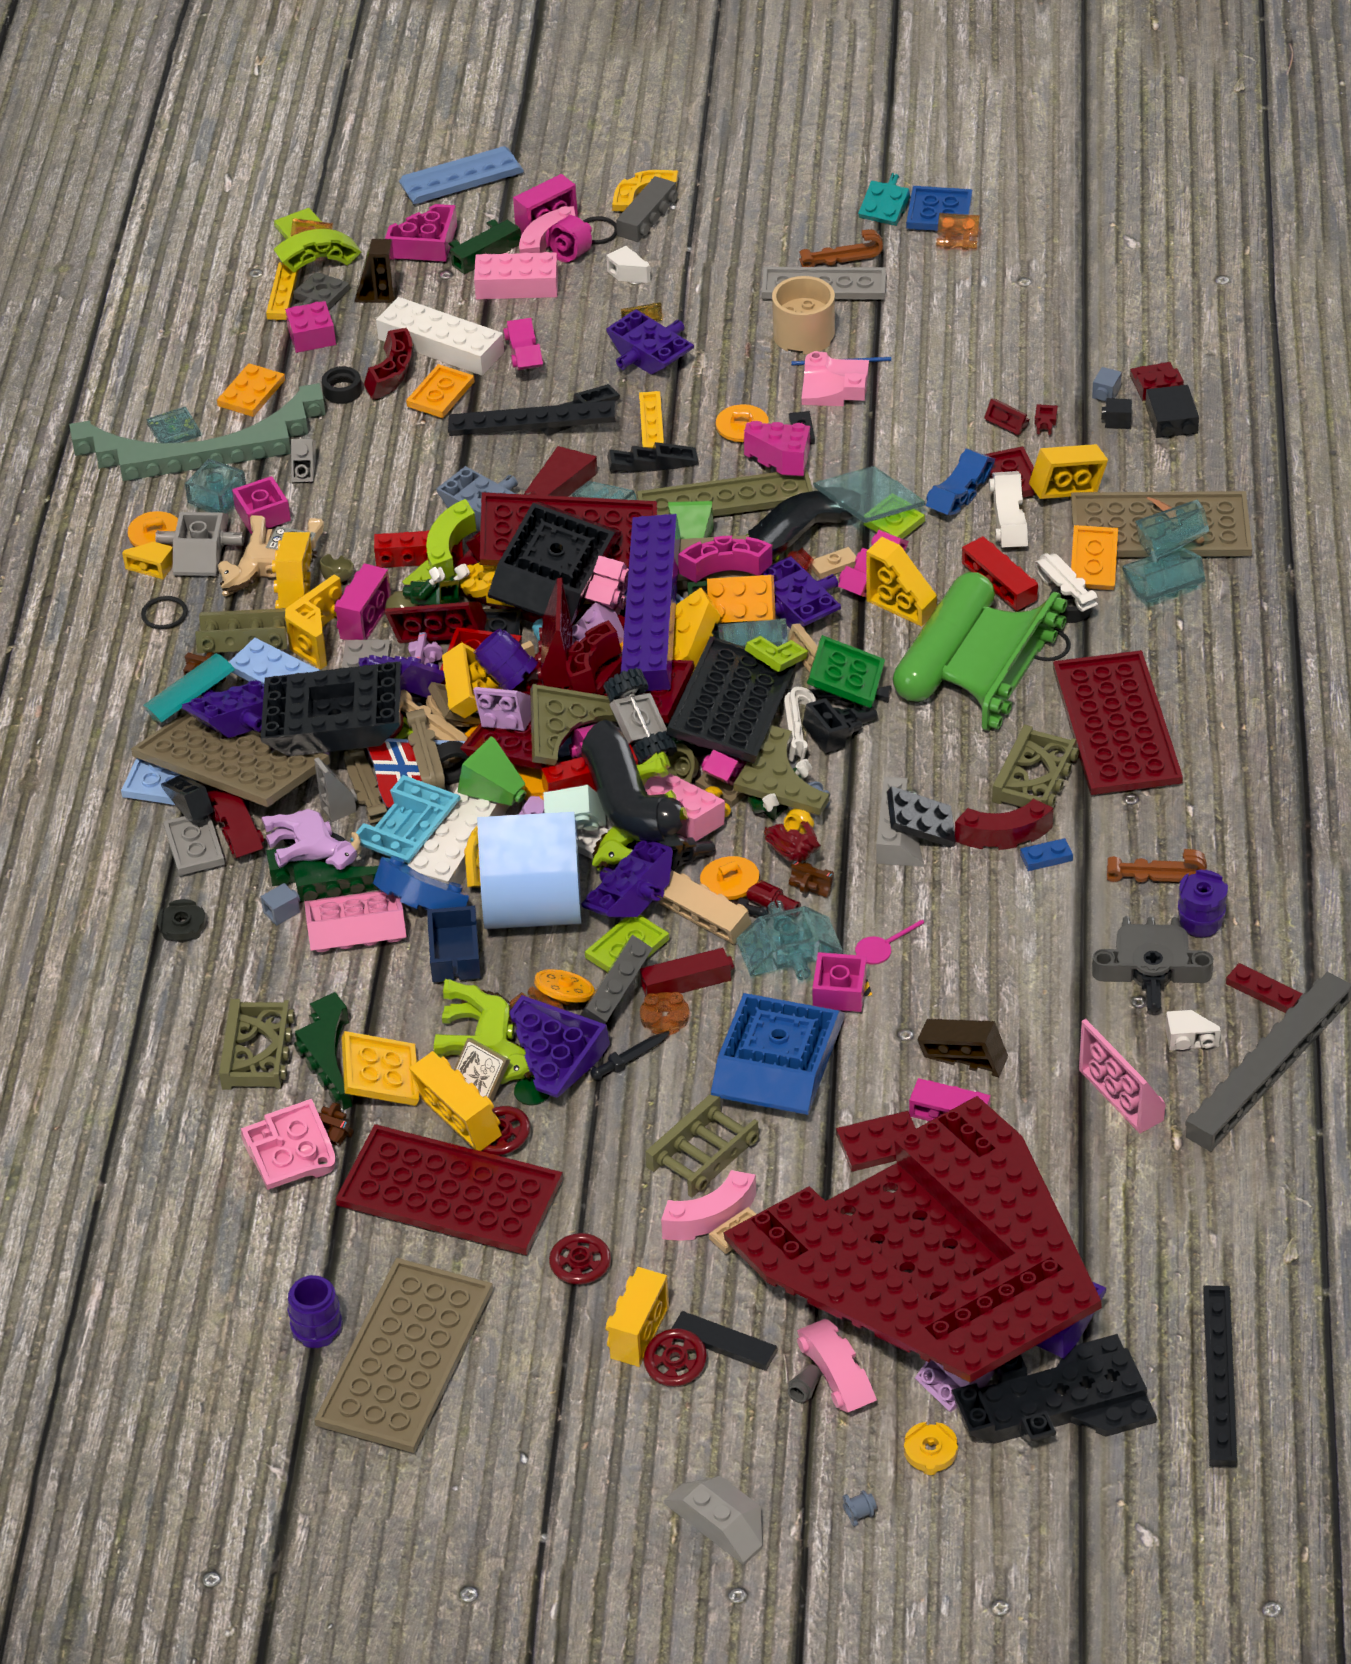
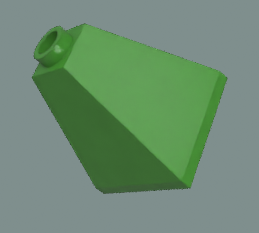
(694, 518)
(491, 776)

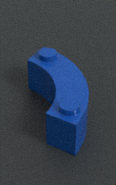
(961, 484)
(417, 888)

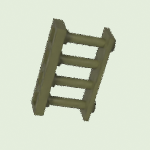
(235, 629)
(693, 1125)

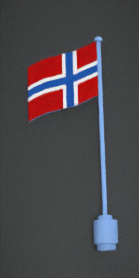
(397, 758)

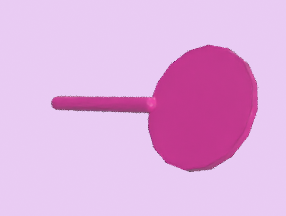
(879, 949)

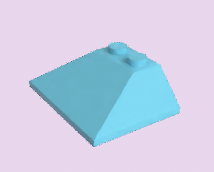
(410, 820)

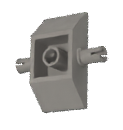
(199, 542)

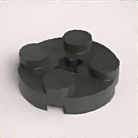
(188, 929)

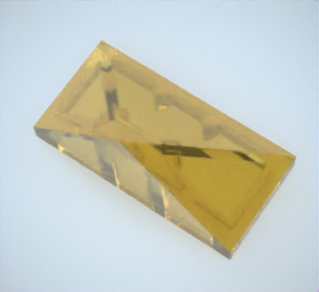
(652, 310)

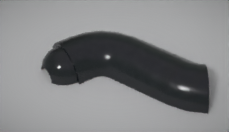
(794, 517)
(622, 789)

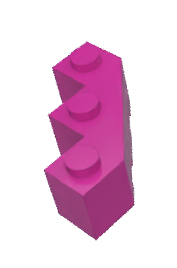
(855, 578)

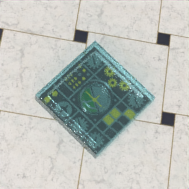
(174, 426)

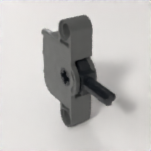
(1152, 958)

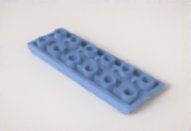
(460, 175)

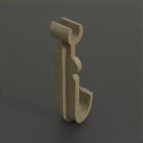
(425, 749)
(364, 783)

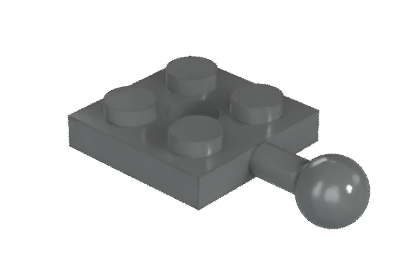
(321, 288)

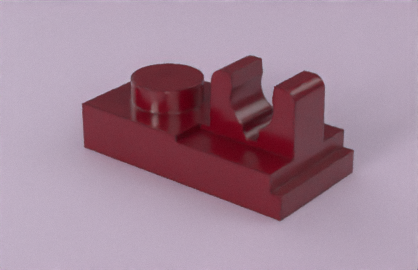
(1006, 416)

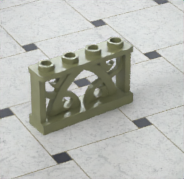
(1028, 743)
(239, 1018)

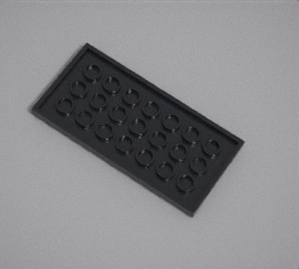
(729, 701)

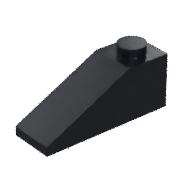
(189, 797)

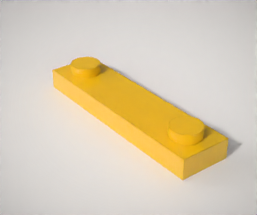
(281, 292)
(651, 418)

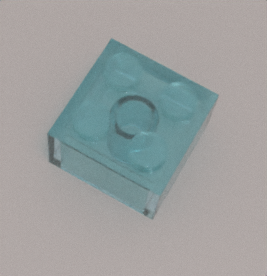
(213, 485)

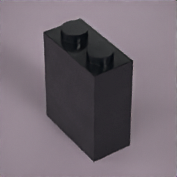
(1172, 411)

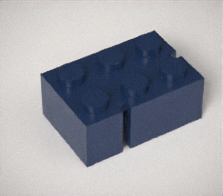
(453, 943)

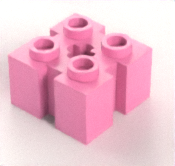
(608, 584)

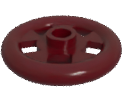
(520, 1132)
(576, 1253)
(665, 1339)

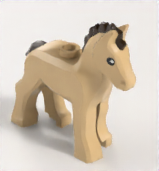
(257, 558)

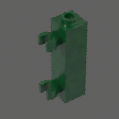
(496, 240)

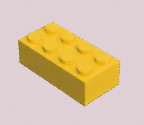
(456, 1101)

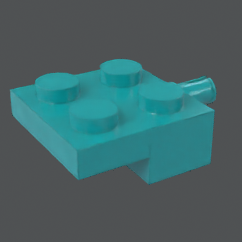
(885, 201)

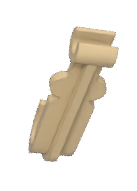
(442, 729)

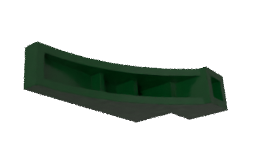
(321, 880)
(320, 1042)

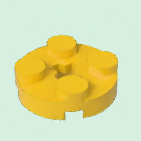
(473, 584)
(930, 1460)

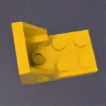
(307, 618)

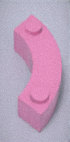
(534, 235)
(701, 1216)
(835, 1360)

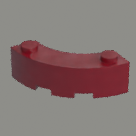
(391, 372)
(589, 654)
(237, 822)
(1004, 829)

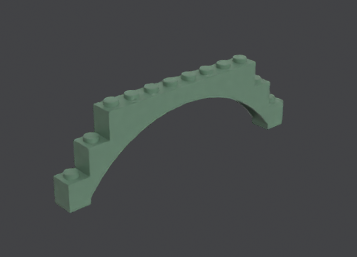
(151, 459)

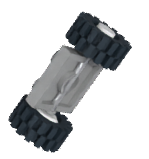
(638, 715)

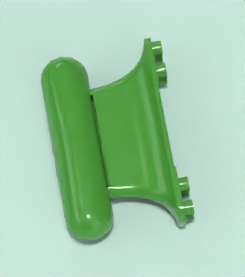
(977, 646)

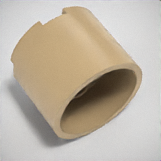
(803, 314)

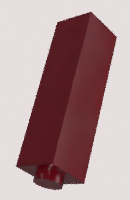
(687, 973)

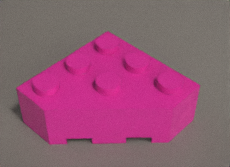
(425, 234)
(778, 445)

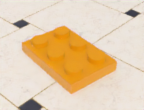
(251, 390)
(440, 391)
(1095, 556)
(743, 598)

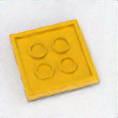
(379, 1068)

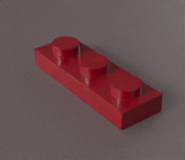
(1263, 988)

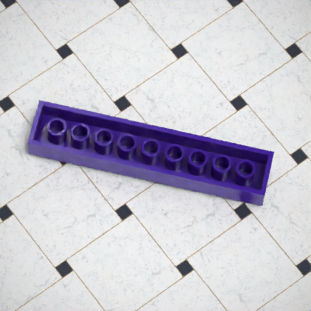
(652, 599)

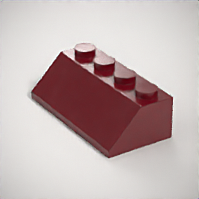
(436, 620)

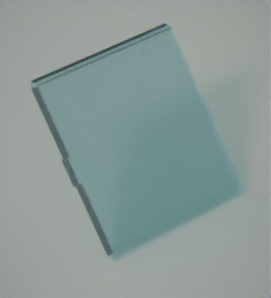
(869, 494)

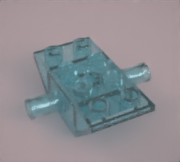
(787, 940)

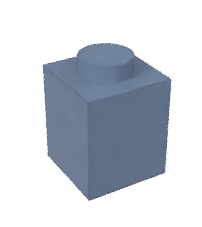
(1106, 384)
(280, 904)

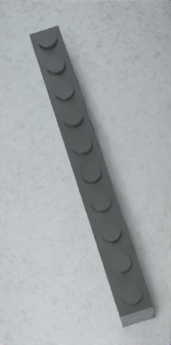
(1268, 1061)

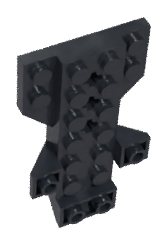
(1034, 1405)

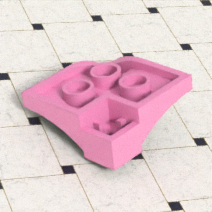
(833, 380)
(289, 1145)

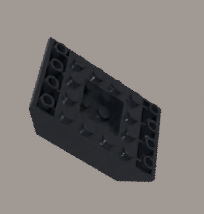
(531, 569)
(331, 709)

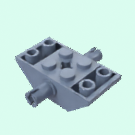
(469, 486)

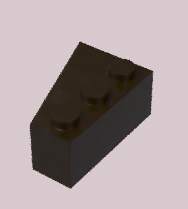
(378, 274)
(964, 1042)

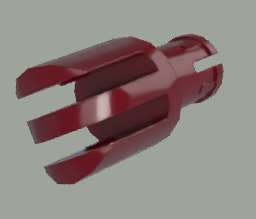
(765, 893)

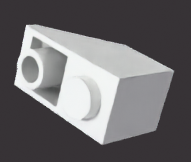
(628, 266)
(1190, 1031)

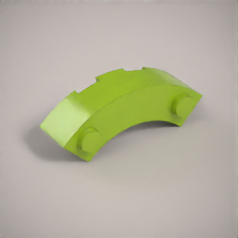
(316, 243)
(448, 531)

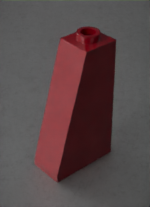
(564, 473)

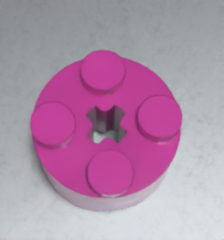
(569, 238)

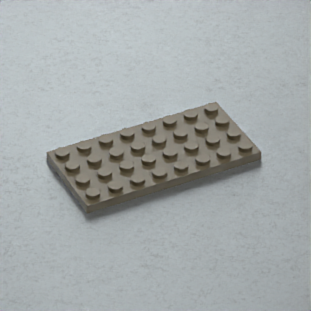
(1224, 511)
(232, 764)
(404, 1355)

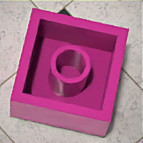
(310, 326)
(261, 499)
(839, 981)

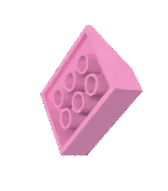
(354, 920)
(1118, 1081)

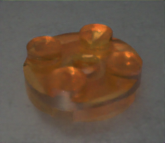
(664, 1002)

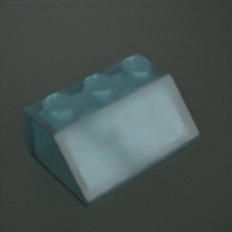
(1166, 576)
(741, 633)

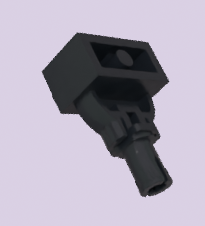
(833, 725)
(686, 849)

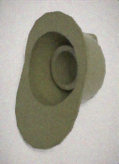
(683, 763)

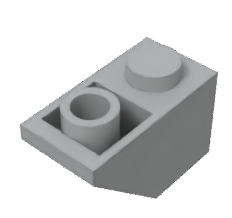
(303, 460)

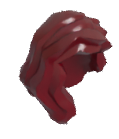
(792, 843)

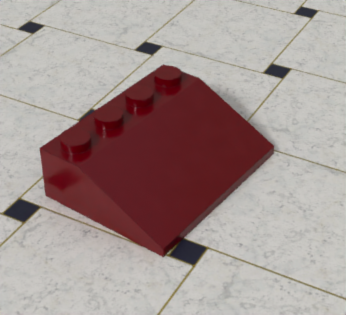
(555, 640)

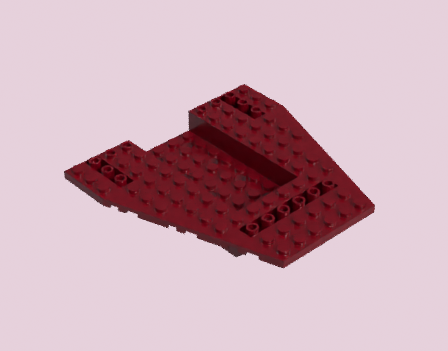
(962, 1307)

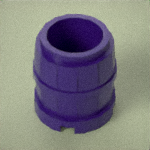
(504, 659)
(1202, 903)
(314, 1311)

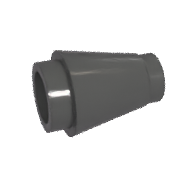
(803, 1384)

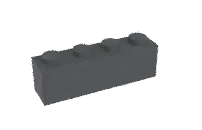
(646, 209)
(616, 980)

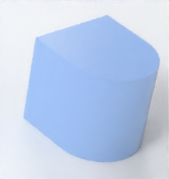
(529, 870)

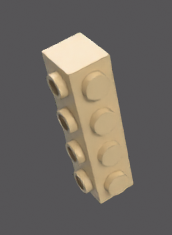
(705, 907)

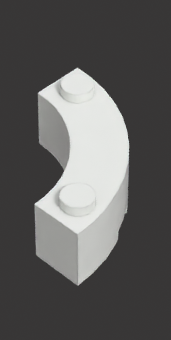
(1010, 519)

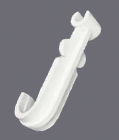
(1055, 570)
(797, 696)

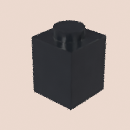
(1117, 413)

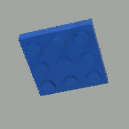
(930, 201)

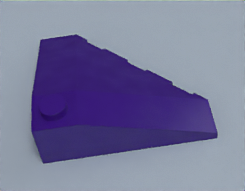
(557, 1043)

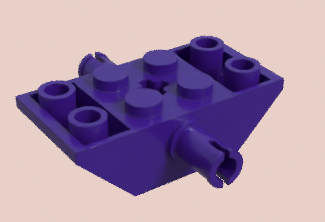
(647, 342)
(799, 595)
(414, 675)
(231, 710)
(633, 882)

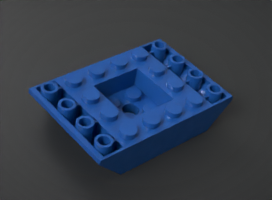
(774, 1071)

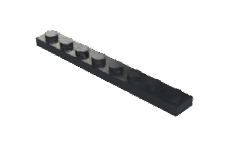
(532, 418)
(1219, 1376)

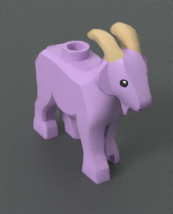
(311, 839)

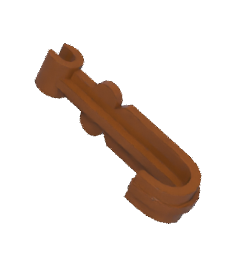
(844, 253)
(1157, 870)

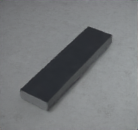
(728, 1341)

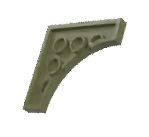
(558, 713)
(775, 775)

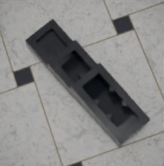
(597, 394)
(660, 457)

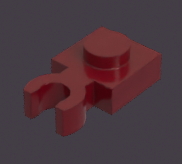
(1045, 417)

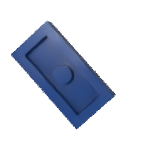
(1046, 854)

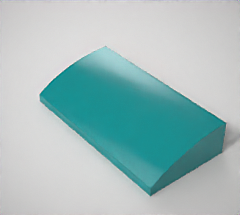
(188, 687)

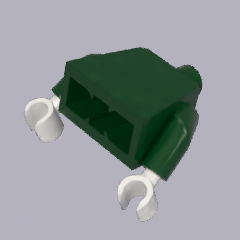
(436, 590)
(769, 804)

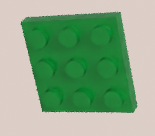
(846, 671)

